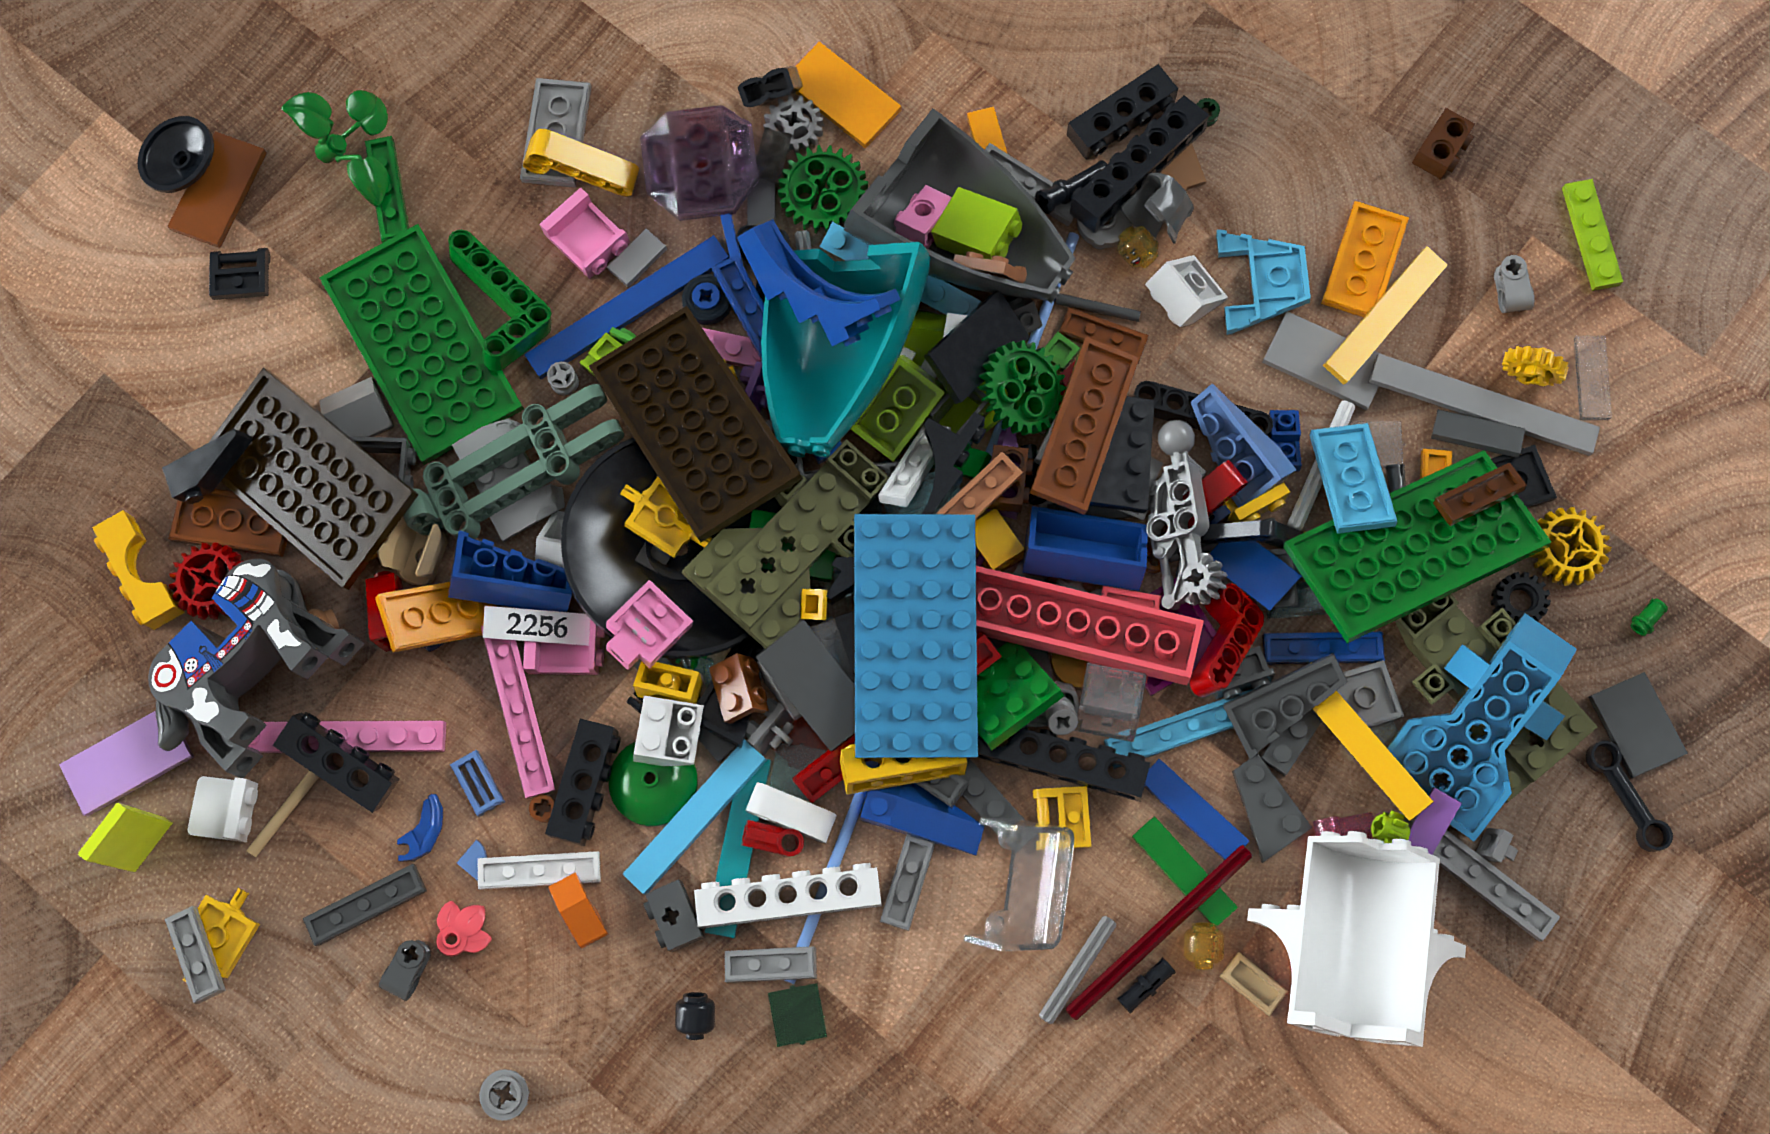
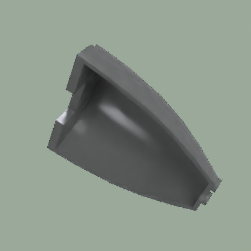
(947, 159)

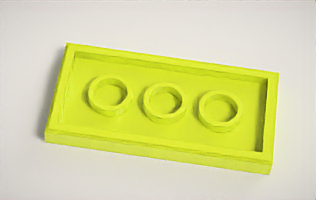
(125, 838)

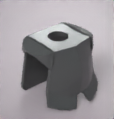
(1159, 201)

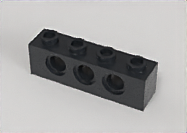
(1151, 84)
(587, 736)
(295, 744)

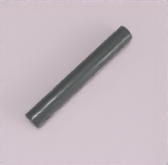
(1098, 307)

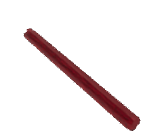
(1158, 932)

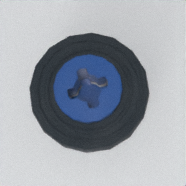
(710, 309)

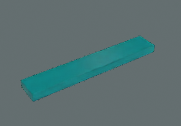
(734, 858)

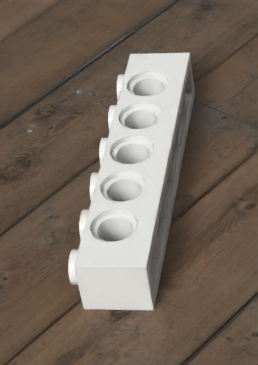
(711, 915)

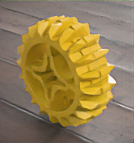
(1593, 551)

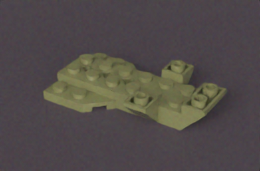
(813, 520)
(1436, 635)

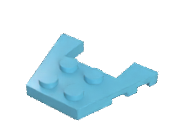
(1276, 276)

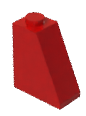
(381, 583)

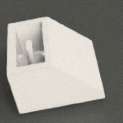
(667, 732)

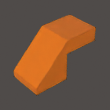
(577, 910)

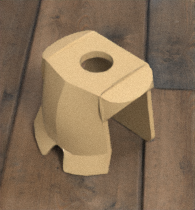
(402, 549)

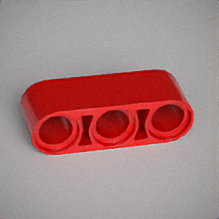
(1220, 487)

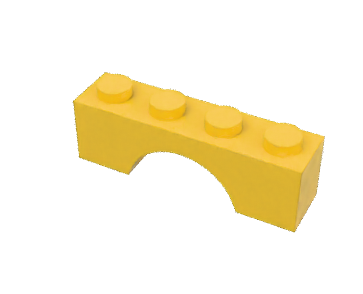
(121, 541)

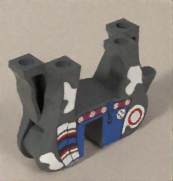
(206, 673)

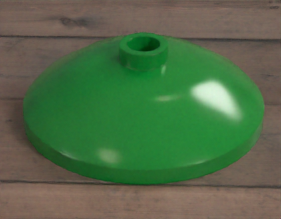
(650, 803)

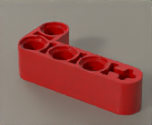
(1239, 627)

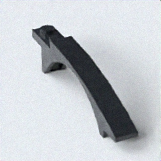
(948, 454)

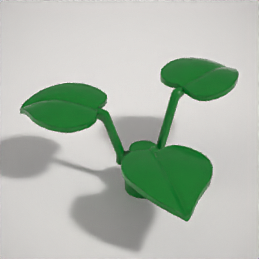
(312, 116)

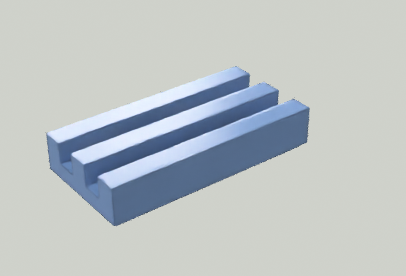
(489, 804)

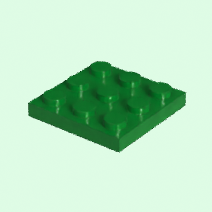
(1012, 694)

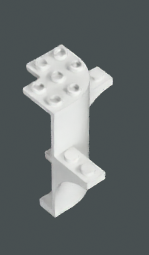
(1363, 938)

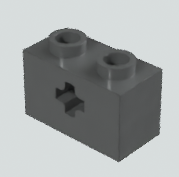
(674, 898)

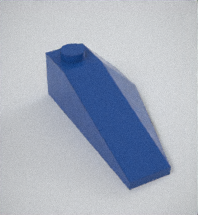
(922, 815)

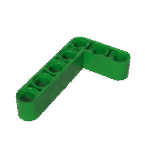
(505, 296)

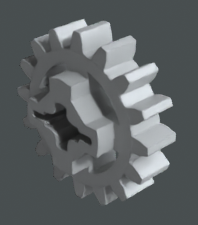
(789, 119)

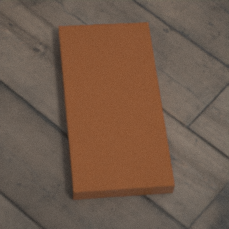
(215, 199)
(225, 520)

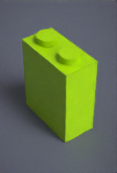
(976, 225)

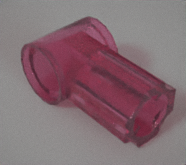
(1342, 826)

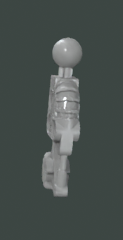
(1169, 508)

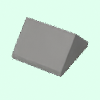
(357, 410)

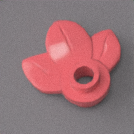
(465, 926)

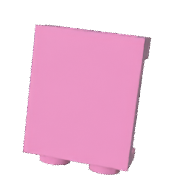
(584, 234)
(565, 658)

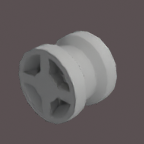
(558, 373)
(1065, 709)

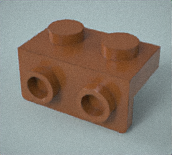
(738, 687)

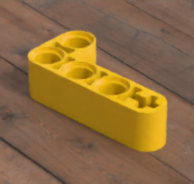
(580, 161)

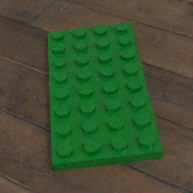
(420, 343)
(1392, 571)

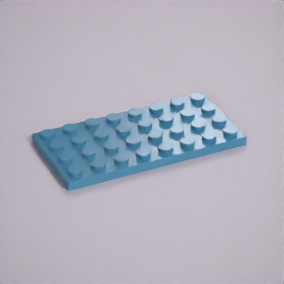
(915, 636)

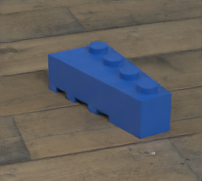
(506, 577)

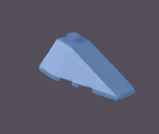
(1241, 442)

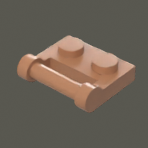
(997, 266)

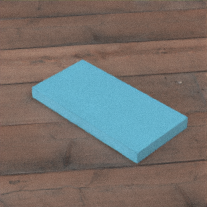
(1353, 478)

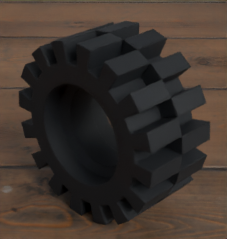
(1530, 586)

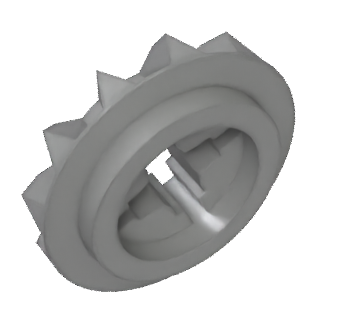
(491, 1100)

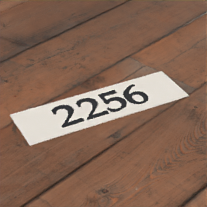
(536, 625)

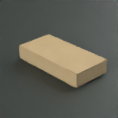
(1253, 983)

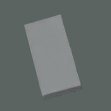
(637, 258)

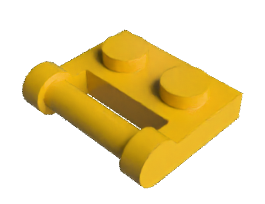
(1072, 811)

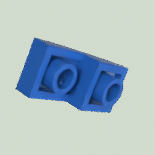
(1287, 434)

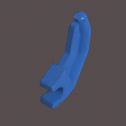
(425, 834)

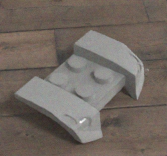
(525, 511)

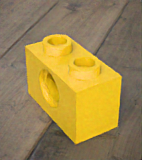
(668, 682)

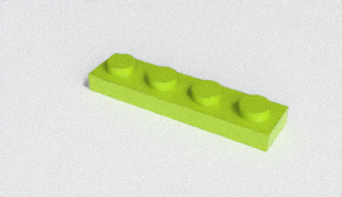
(1592, 235)

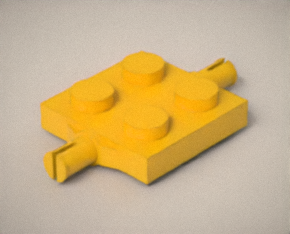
(659, 519)
(227, 929)

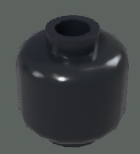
(695, 1015)

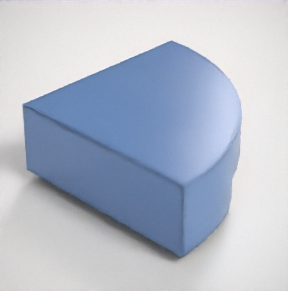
(469, 860)

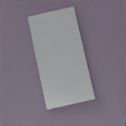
(562, 109)
(1304, 347)

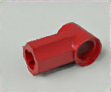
(769, 838)

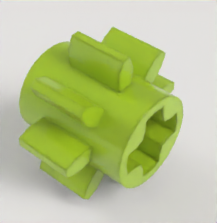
(1389, 827)

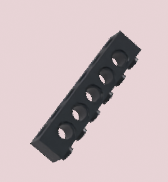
(1096, 211)
(1128, 786)

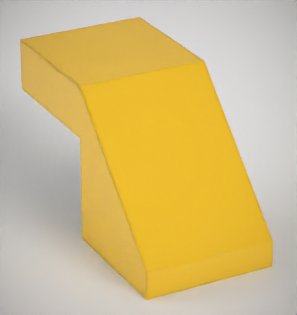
(814, 604)

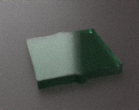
(797, 1014)

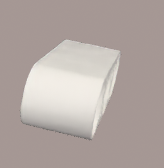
(791, 812)

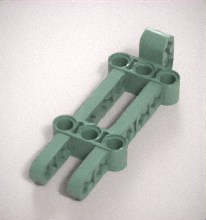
(435, 506)

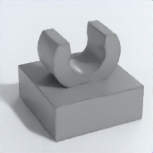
(1495, 845)

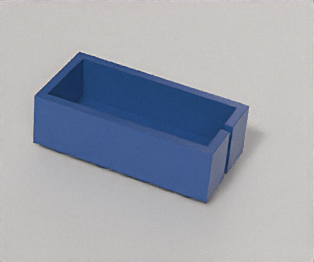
(1085, 548)

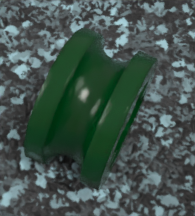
(1212, 105)

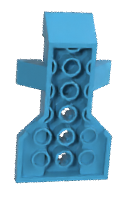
(1501, 697)

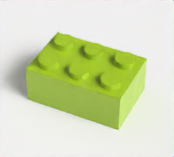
(899, 408)

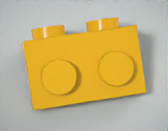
(1251, 511)

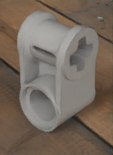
(1513, 290)

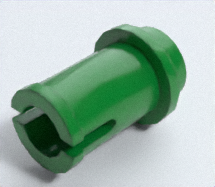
(1644, 622)

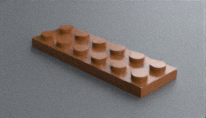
(1084, 425)

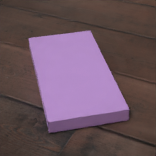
(120, 765)

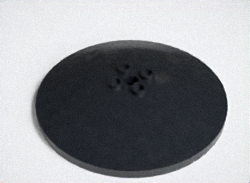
(602, 555)

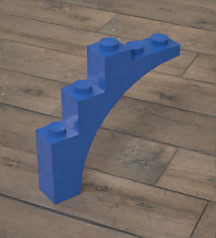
(810, 296)

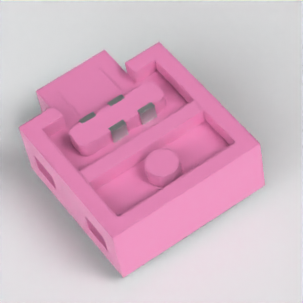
(646, 627)

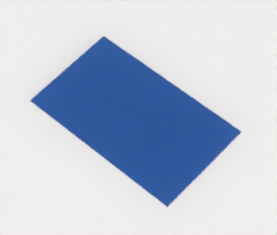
(1256, 571)

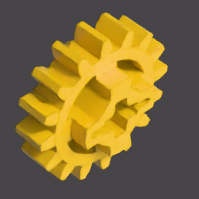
(1535, 366)

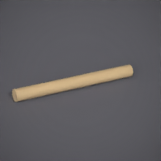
(282, 814)

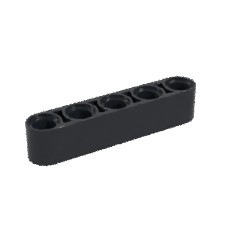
(1162, 394)

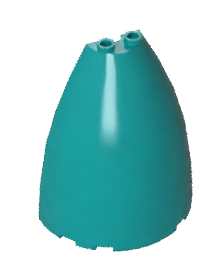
(824, 389)

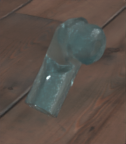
(703, 668)

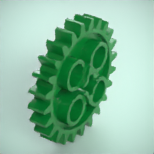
(799, 181)
(1003, 375)

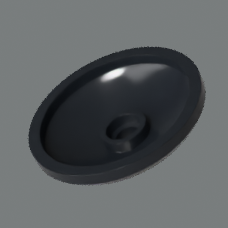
(175, 154)

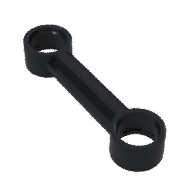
(1629, 796)

